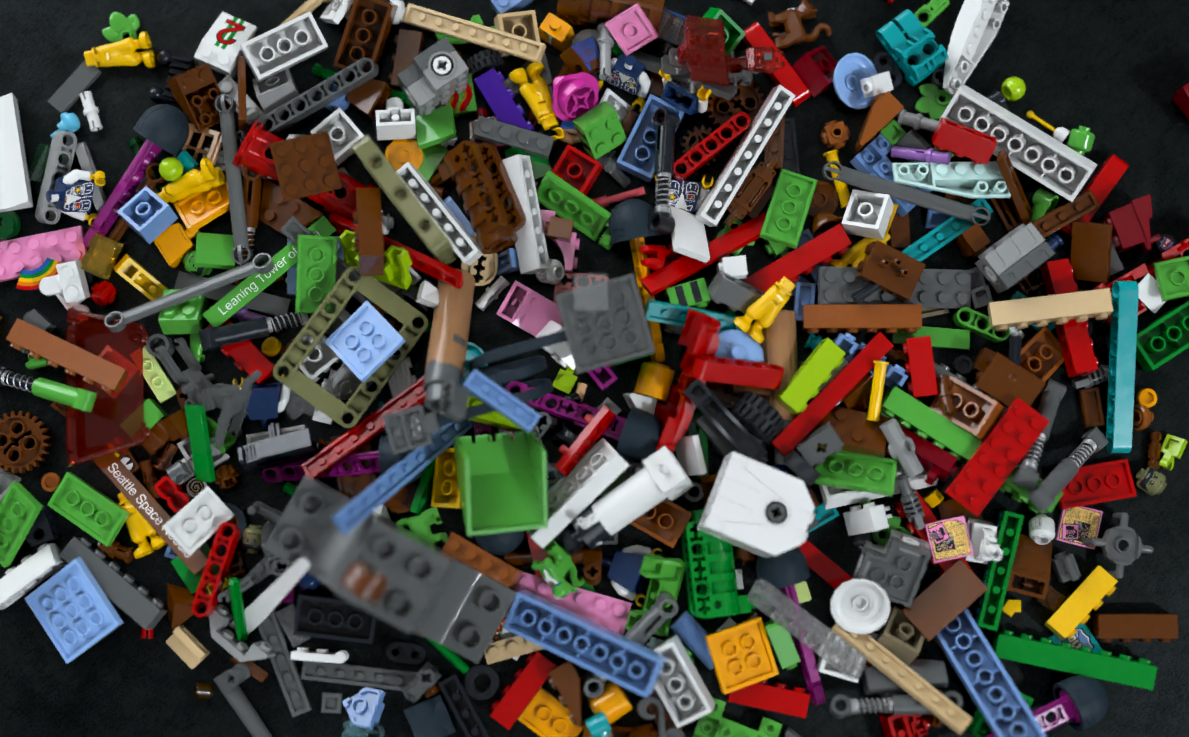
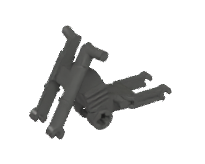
(202, 392)
(270, 562)

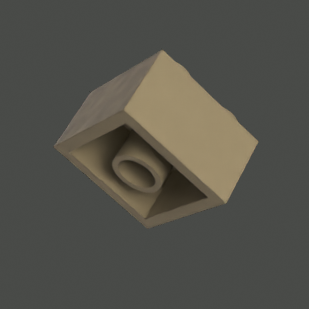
(900, 636)

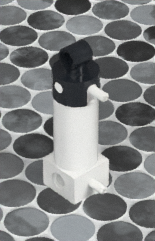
(599, 521)

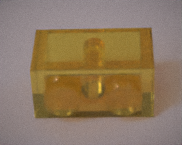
(101, 256)

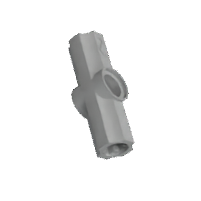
(901, 448)

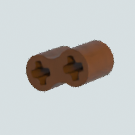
(157, 439)

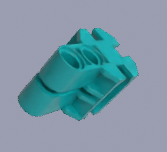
(906, 40)

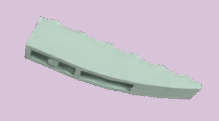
(957, 178)

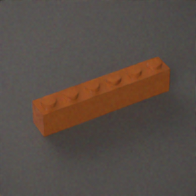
(862, 317)
(66, 355)

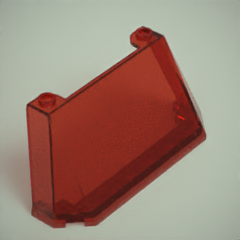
(115, 417)

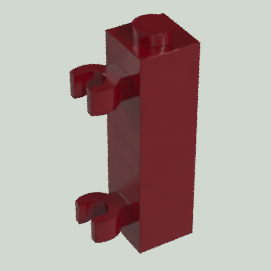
(932, 458)

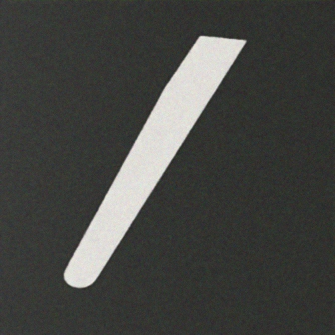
(270, 598)

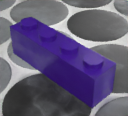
(500, 99)

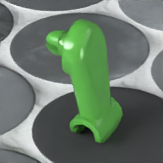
(196, 347)
(35, 363)

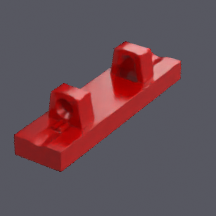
(585, 440)

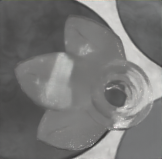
(297, 406)

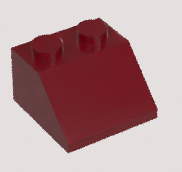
(816, 70)

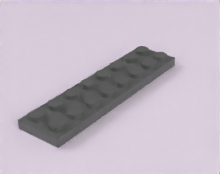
(933, 290)

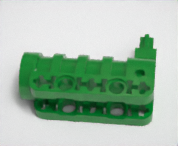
(715, 574)

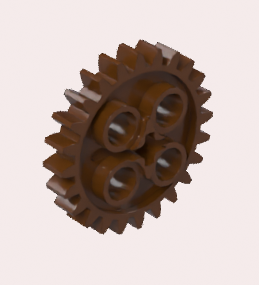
(744, 93)
(27, 455)

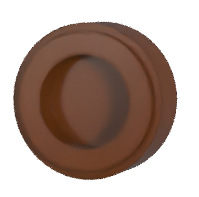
(51, 481)

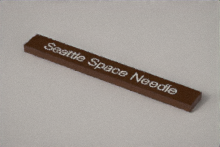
(147, 507)

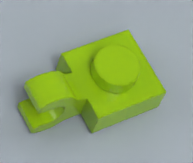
(565, 380)
(1171, 448)

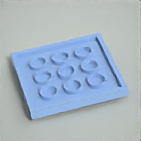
(73, 610)

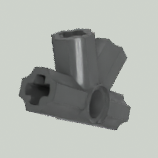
(424, 679)

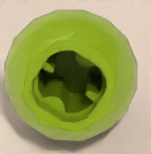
(1013, 88)
(171, 169)

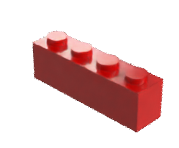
(248, 357)
(522, 691)
(773, 698)

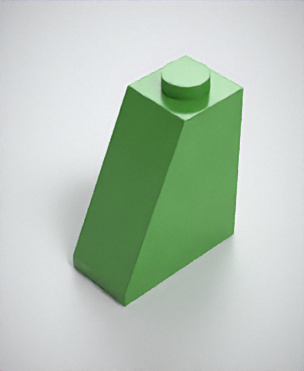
(782, 645)

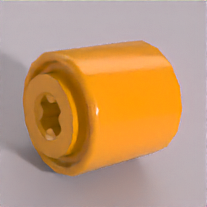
(654, 381)
(612, 702)

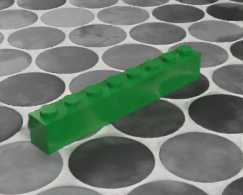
(1074, 660)

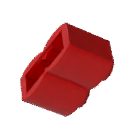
(172, 493)

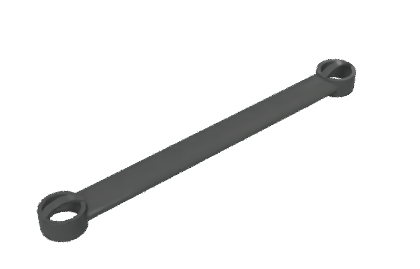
(234, 180)
(906, 193)
(189, 292)

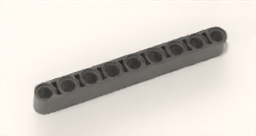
(309, 97)

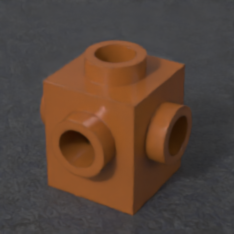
(832, 140)

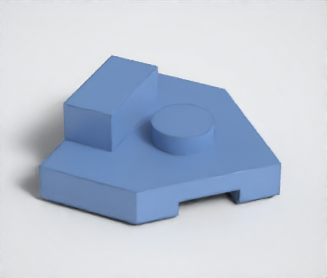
(365, 707)

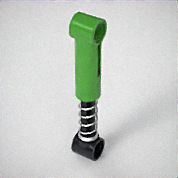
(49, 389)

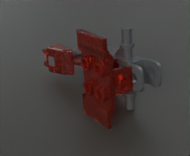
(705, 57)

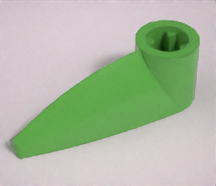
(1043, 203)

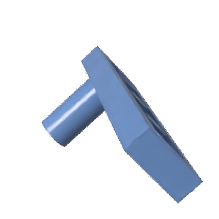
(501, 401)

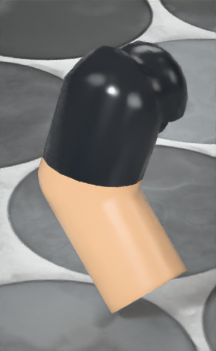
(578, 396)

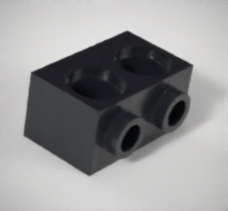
(45, 522)

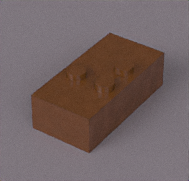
(365, 32)
(369, 232)
(856, 431)

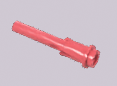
(604, 201)

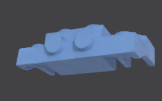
(874, 162)
(894, 375)

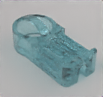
(352, 731)

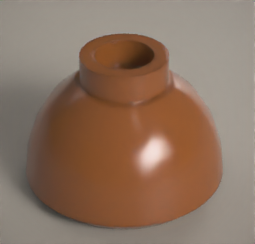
(1141, 417)

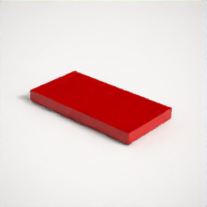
(1098, 485)

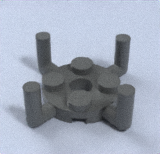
(1110, 545)

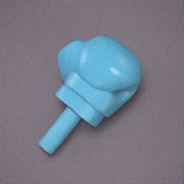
(68, 123)

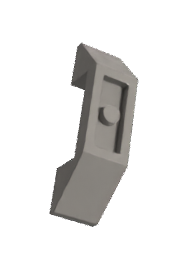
(225, 637)

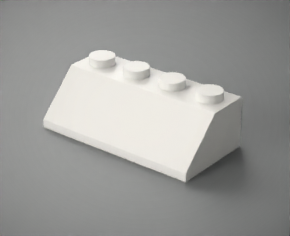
(30, 573)

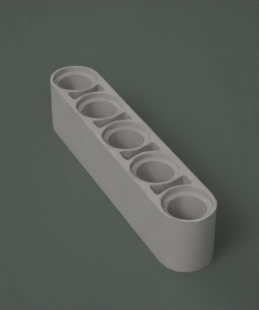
(52, 167)

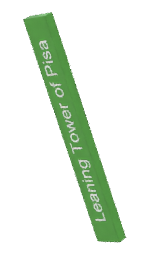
(258, 282)

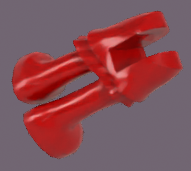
(657, 254)

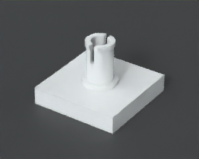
(336, 11)

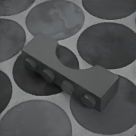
(497, 132)

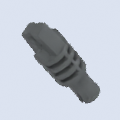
(1089, 380)
(911, 503)

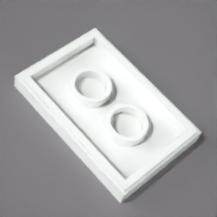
(689, 235)
(198, 520)

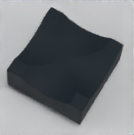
(430, 718)

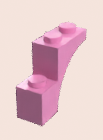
(566, 248)

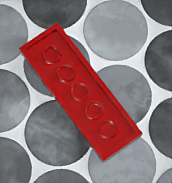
(997, 456)

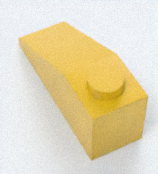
(139, 277)

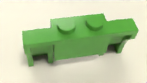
(665, 576)
(716, 726)

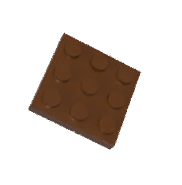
(305, 166)

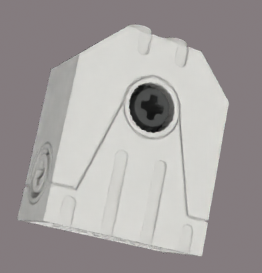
(757, 507)

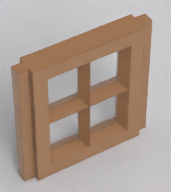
(215, 146)

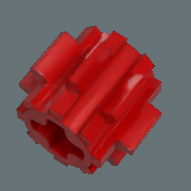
(103, 293)

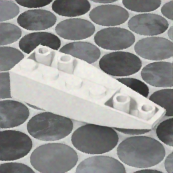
(970, 39)

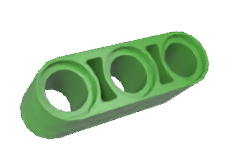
(971, 324)

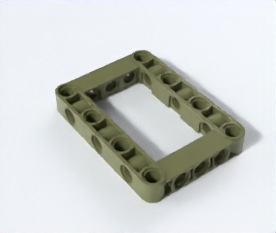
(404, 200)
(319, 323)

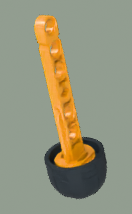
(630, 224)

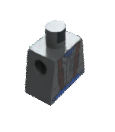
(671, 30)

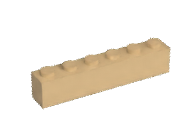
(1049, 309)

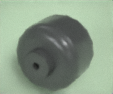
(859, 540)

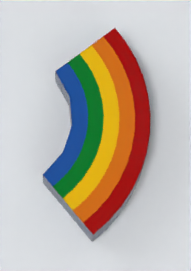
(31, 279)

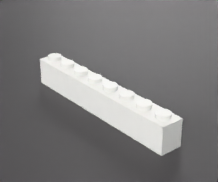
(744, 156)

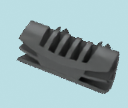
(877, 682)

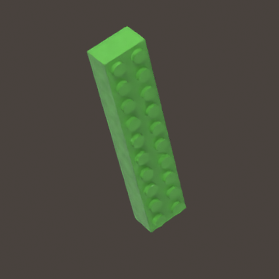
(947, 436)

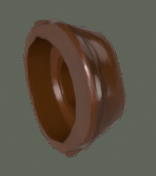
(823, 222)

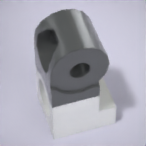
(180, 472)

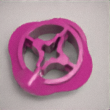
(574, 95)

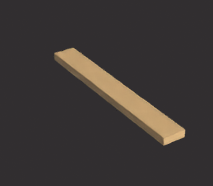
(474, 33)
(906, 679)

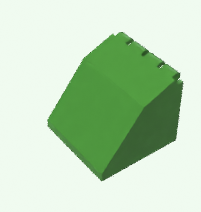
(502, 482)

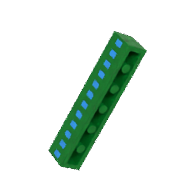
(998, 572)

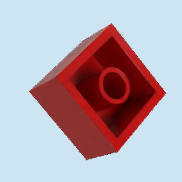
(577, 169)

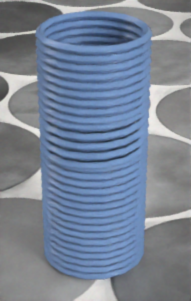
(693, 637)

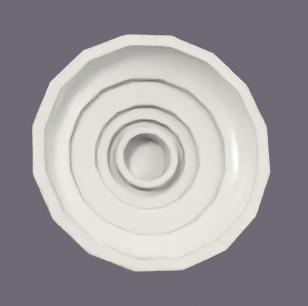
(860, 606)

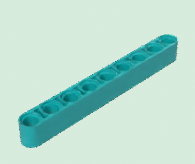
(1122, 366)

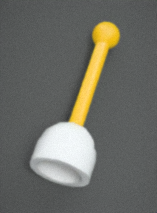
(1059, 133)

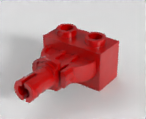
(905, 725)

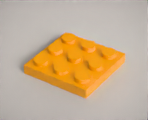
(741, 655)

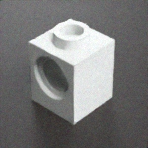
(876, 84)

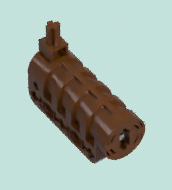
(593, 12)
(482, 193)

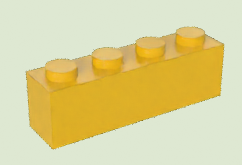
(1081, 602)

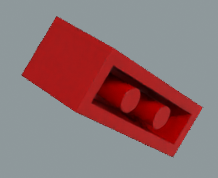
(964, 141)
(920, 367)

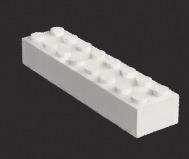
(1026, 145)

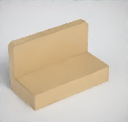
(187, 646)

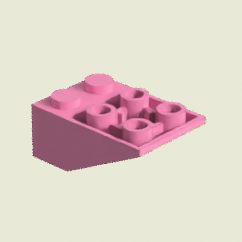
(528, 309)

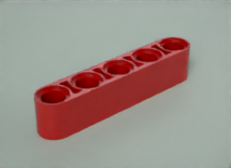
(786, 76)
(715, 138)
(1102, 185)
(737, 372)
(209, 577)

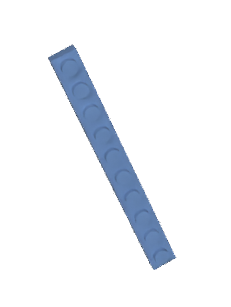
(397, 476)

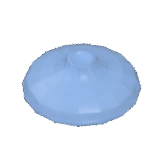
(847, 80)
(740, 346)

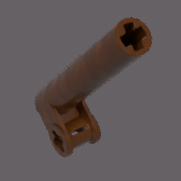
(585, 556)

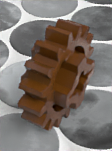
(697, 134)

